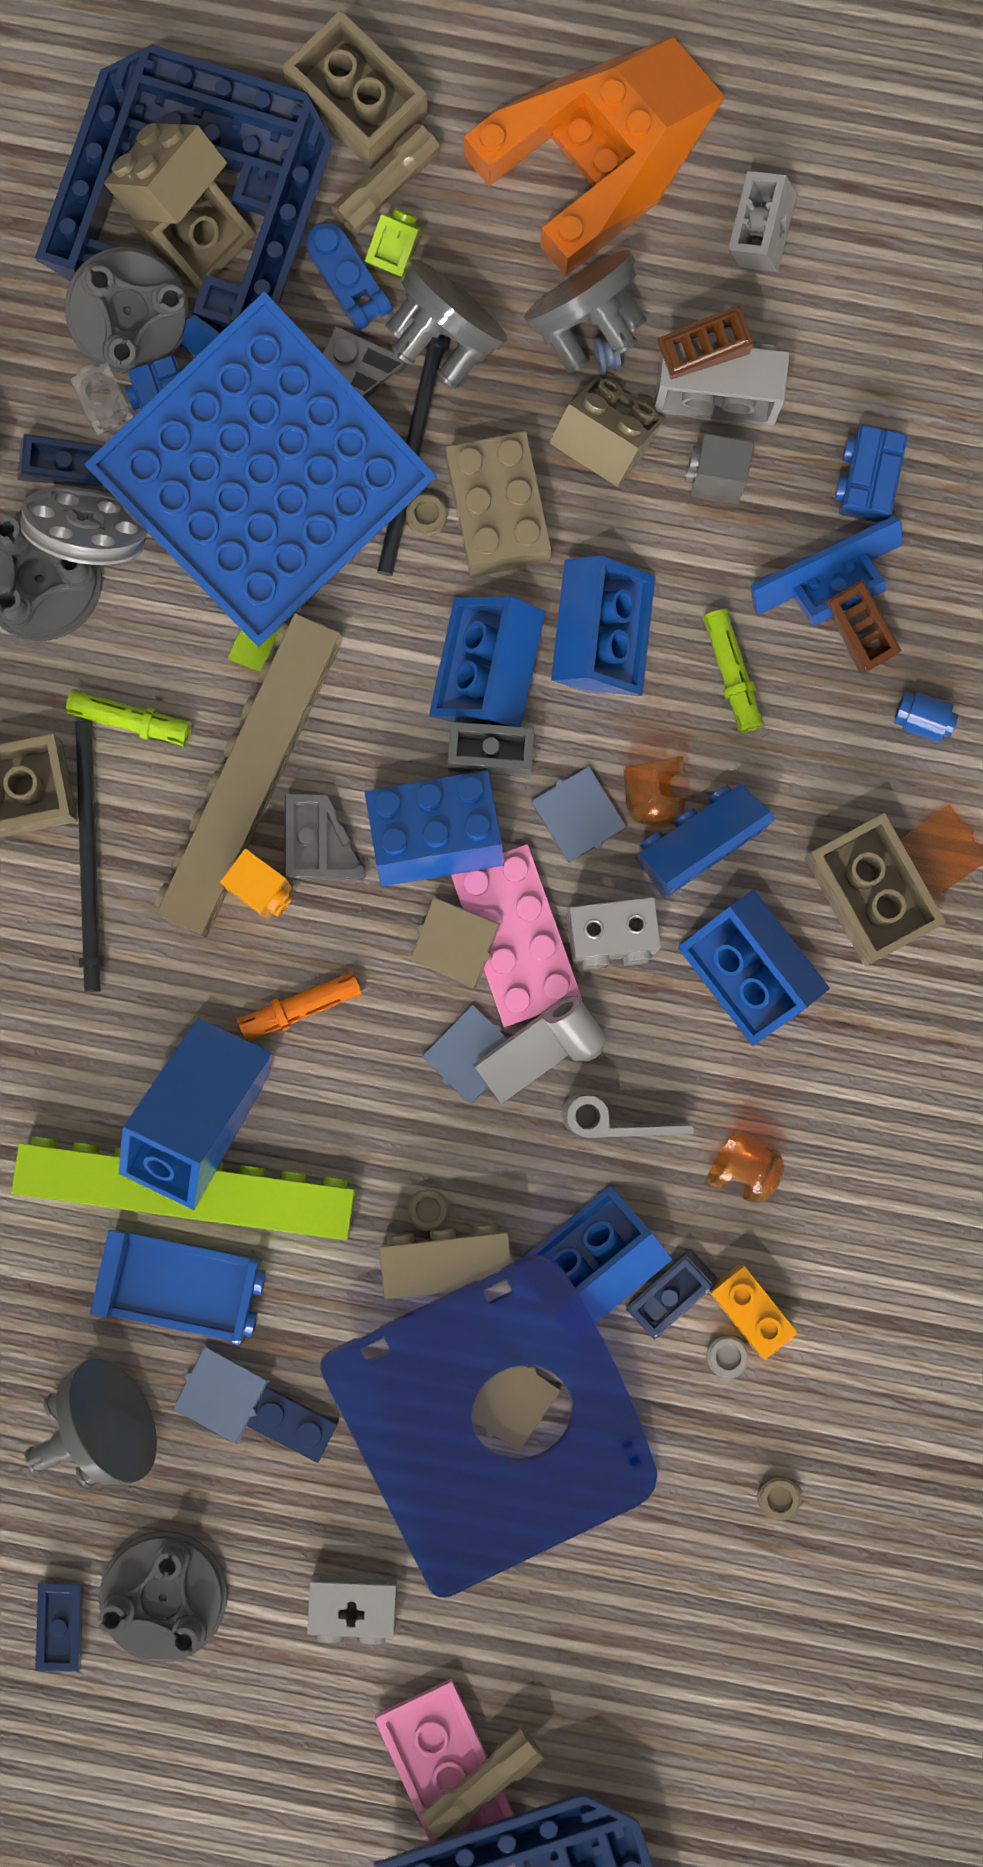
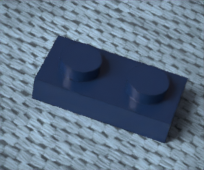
(292, 1424)
(59, 1626)

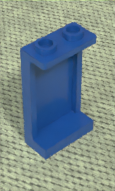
(178, 1286)

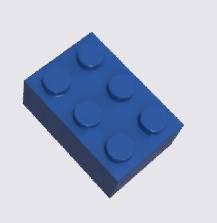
(434, 828)

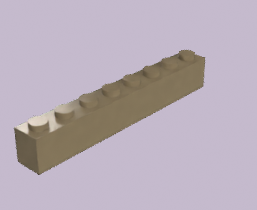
(249, 774)

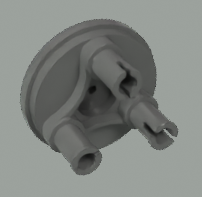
(594, 295)
(126, 308)
(442, 308)
(40, 592)
(100, 1426)
(162, 1596)

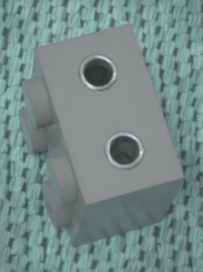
(613, 932)

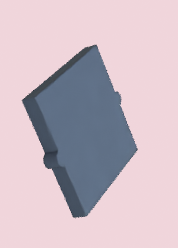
(578, 814)
(460, 1048)
(221, 1395)

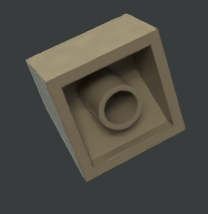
(202, 240)

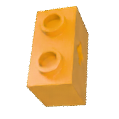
(258, 885)
(752, 1311)

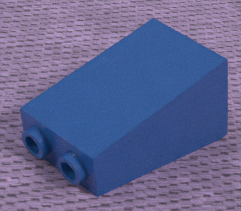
(193, 1113)

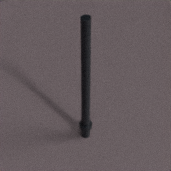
(414, 440)
(91, 958)

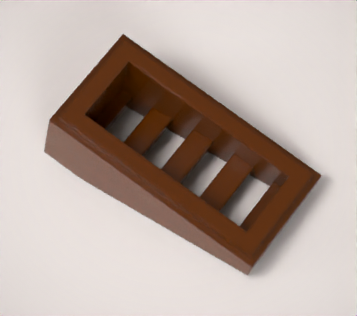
(717, 323)
(888, 645)

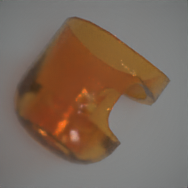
(649, 791)
(748, 1161)

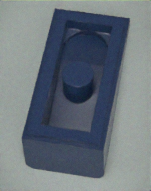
(56, 461)
(672, 1293)

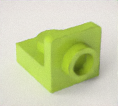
(394, 241)

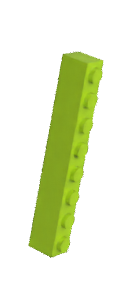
(230, 1198)

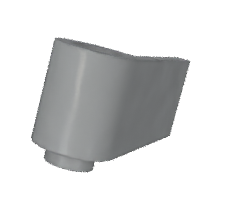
(540, 1045)
(590, 1119)

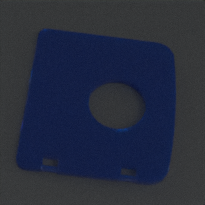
(412, 1421)

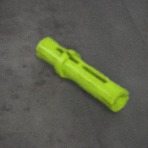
(736, 680)
(145, 722)

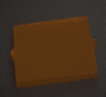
(943, 851)

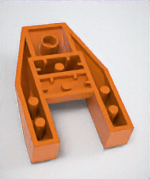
(619, 125)

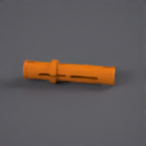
(306, 1003)

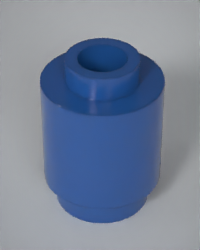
(926, 716)

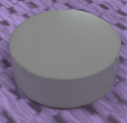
(727, 1356)

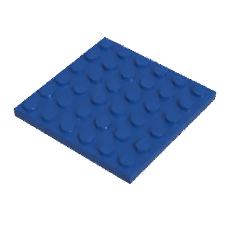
(260, 469)

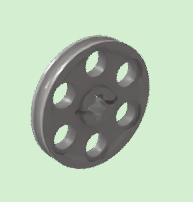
(81, 526)

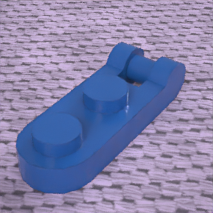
(346, 275)

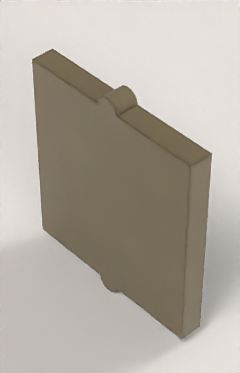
(455, 942)
(513, 1404)

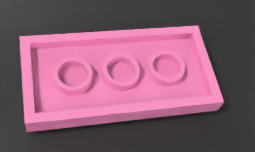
(528, 957)
(436, 1750)

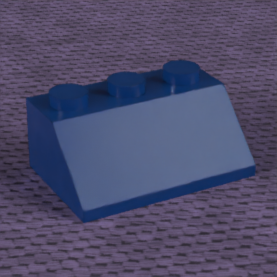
(603, 626)
(487, 661)
(703, 838)
(753, 967)
(604, 1252)

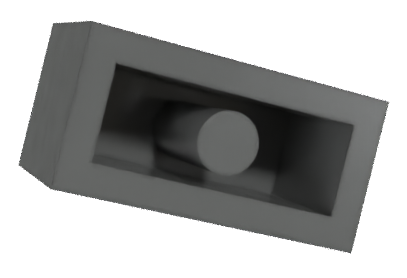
(719, 469)
(490, 748)

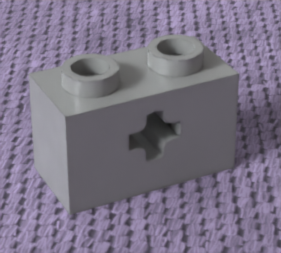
(762, 221)
(373, 1597)

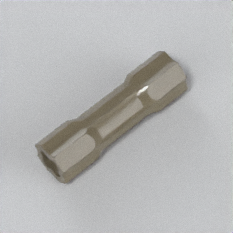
(406, 158)
(507, 1764)

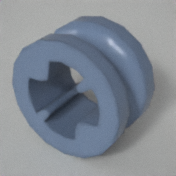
(605, 357)

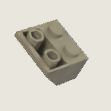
(606, 429)

